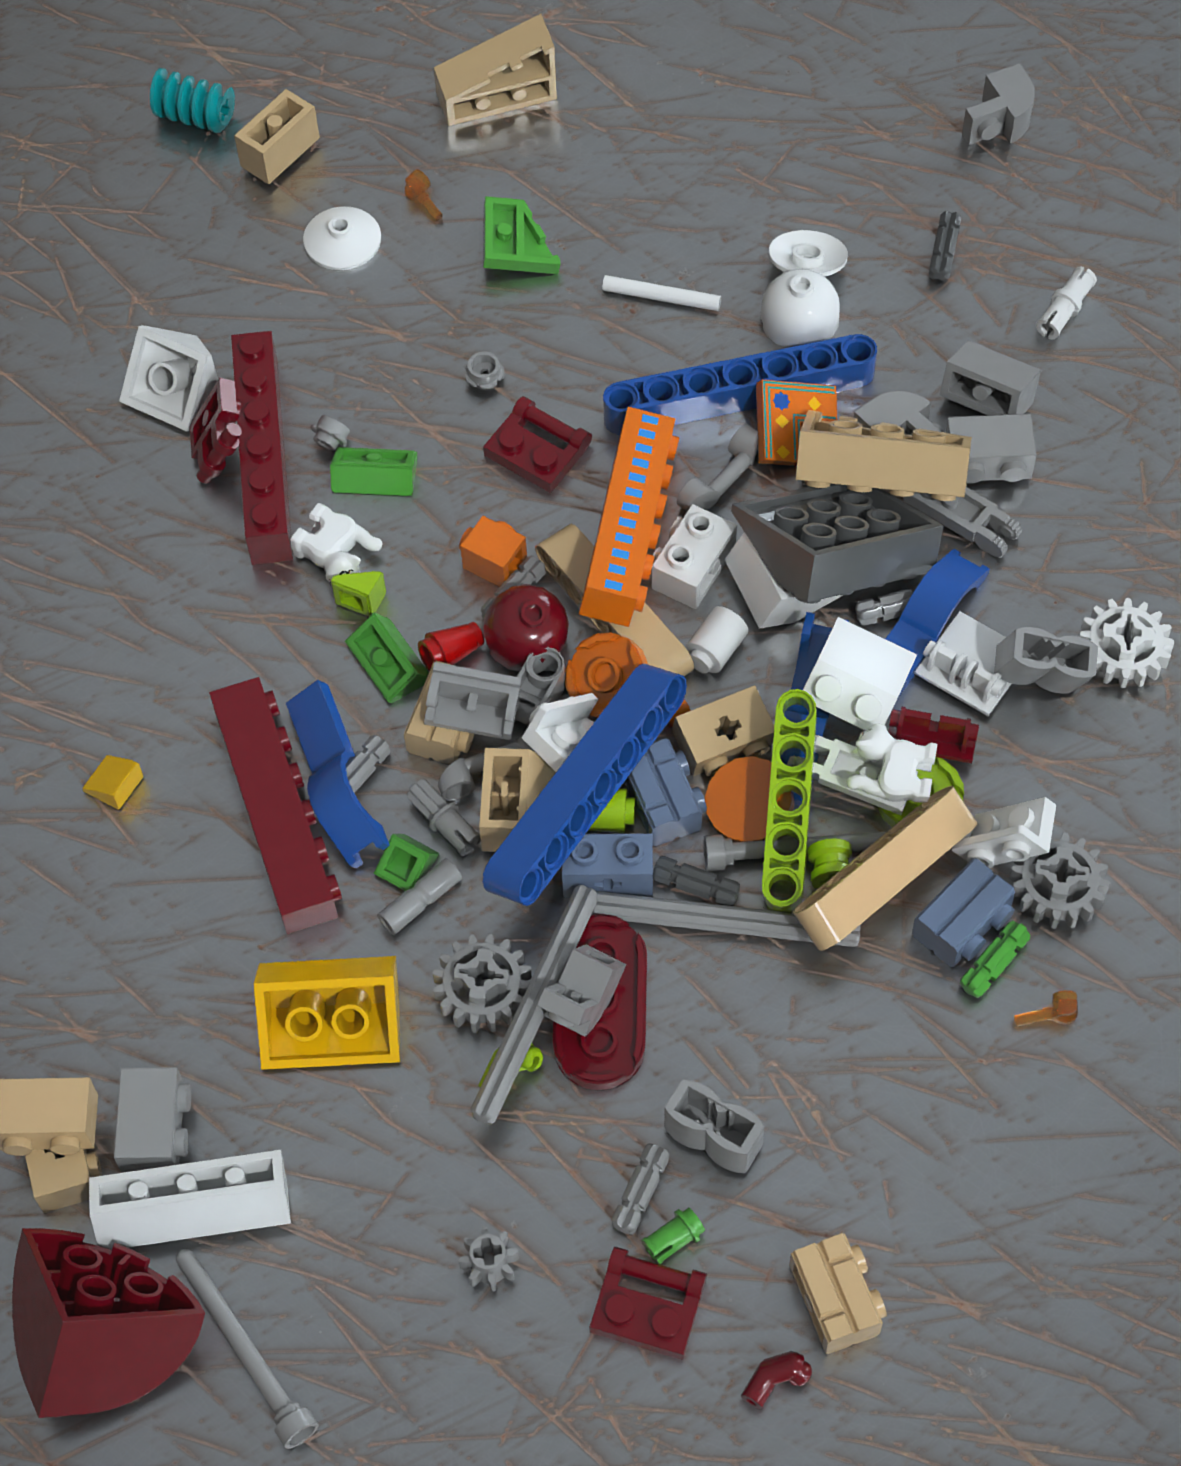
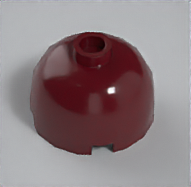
(524, 623)

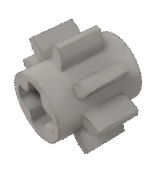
(488, 1244)

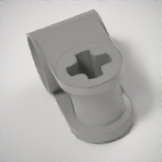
(538, 689)

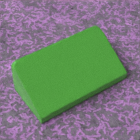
(373, 471)
(387, 658)

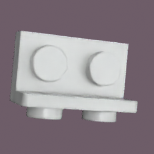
(559, 727)
(1010, 833)

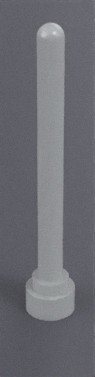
(723, 852)
(292, 1422)

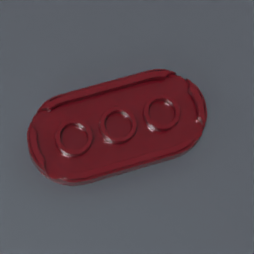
(618, 1041)

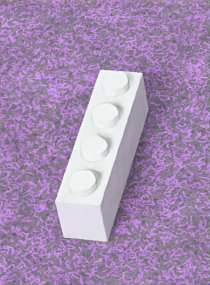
(189, 1200)

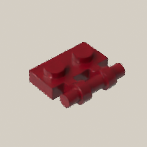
(214, 430)

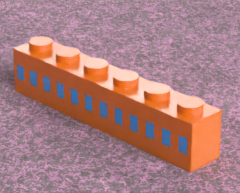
(628, 518)

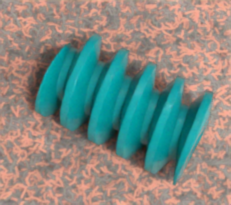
(189, 104)

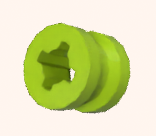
(828, 859)

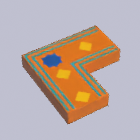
(782, 413)

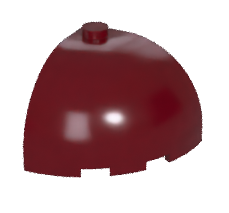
(95, 1323)

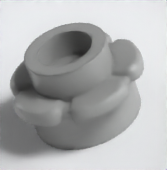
(484, 363)
(330, 433)

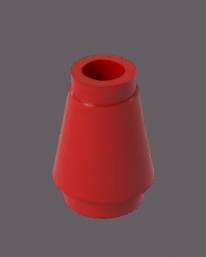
(450, 644)

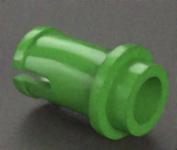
(673, 1235)

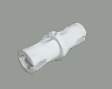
(1066, 302)

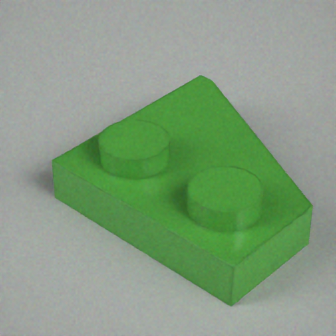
(514, 239)

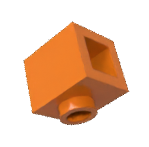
(492, 550)

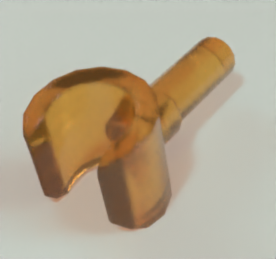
(415, 189)
(1063, 1010)

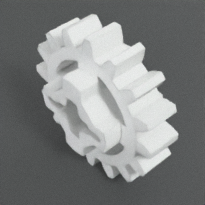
(1145, 639)

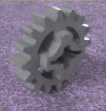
(1080, 877)
(464, 975)

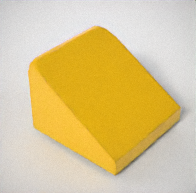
(114, 780)

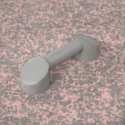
(744, 447)
(457, 779)

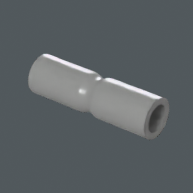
(415, 900)

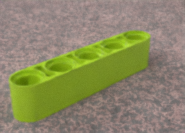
(787, 779)

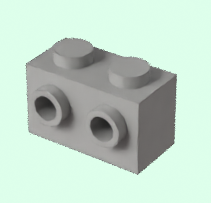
(989, 381)
(1000, 446)
(151, 1118)

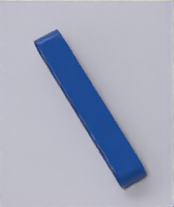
(731, 383)
(584, 784)

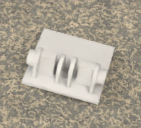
(965, 664)

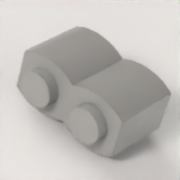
(1049, 661)
(723, 1130)

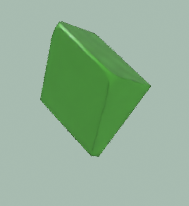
(405, 861)

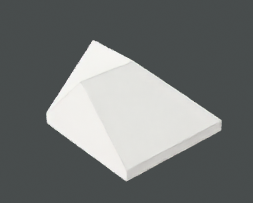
(168, 375)

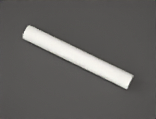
(661, 293)

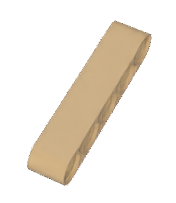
(568, 560)
(885, 868)

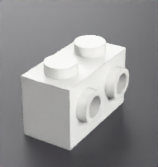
(692, 556)

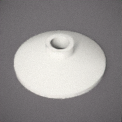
(342, 238)
(808, 251)

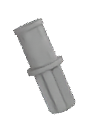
(443, 816)

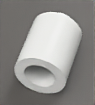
(716, 639)

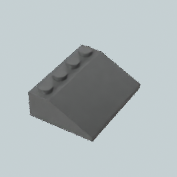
(838, 539)

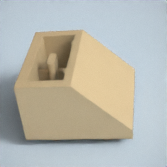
(508, 789)

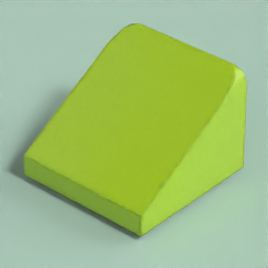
(359, 591)

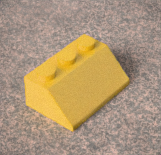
(328, 1012)

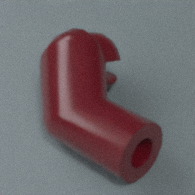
(776, 1370)

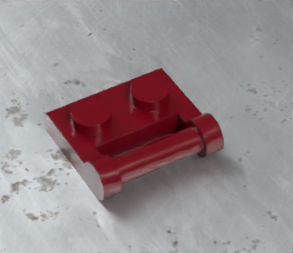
(532, 455)
(643, 1318)

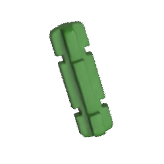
(995, 959)

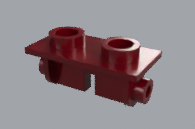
(952, 735)

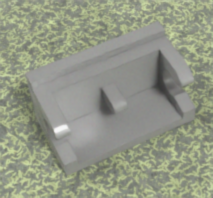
(472, 701)

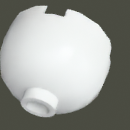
(800, 308)

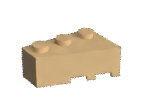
(499, 74)

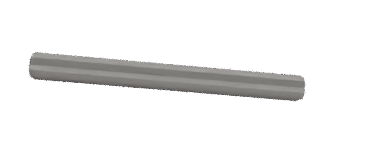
(708, 917)
(529, 1015)

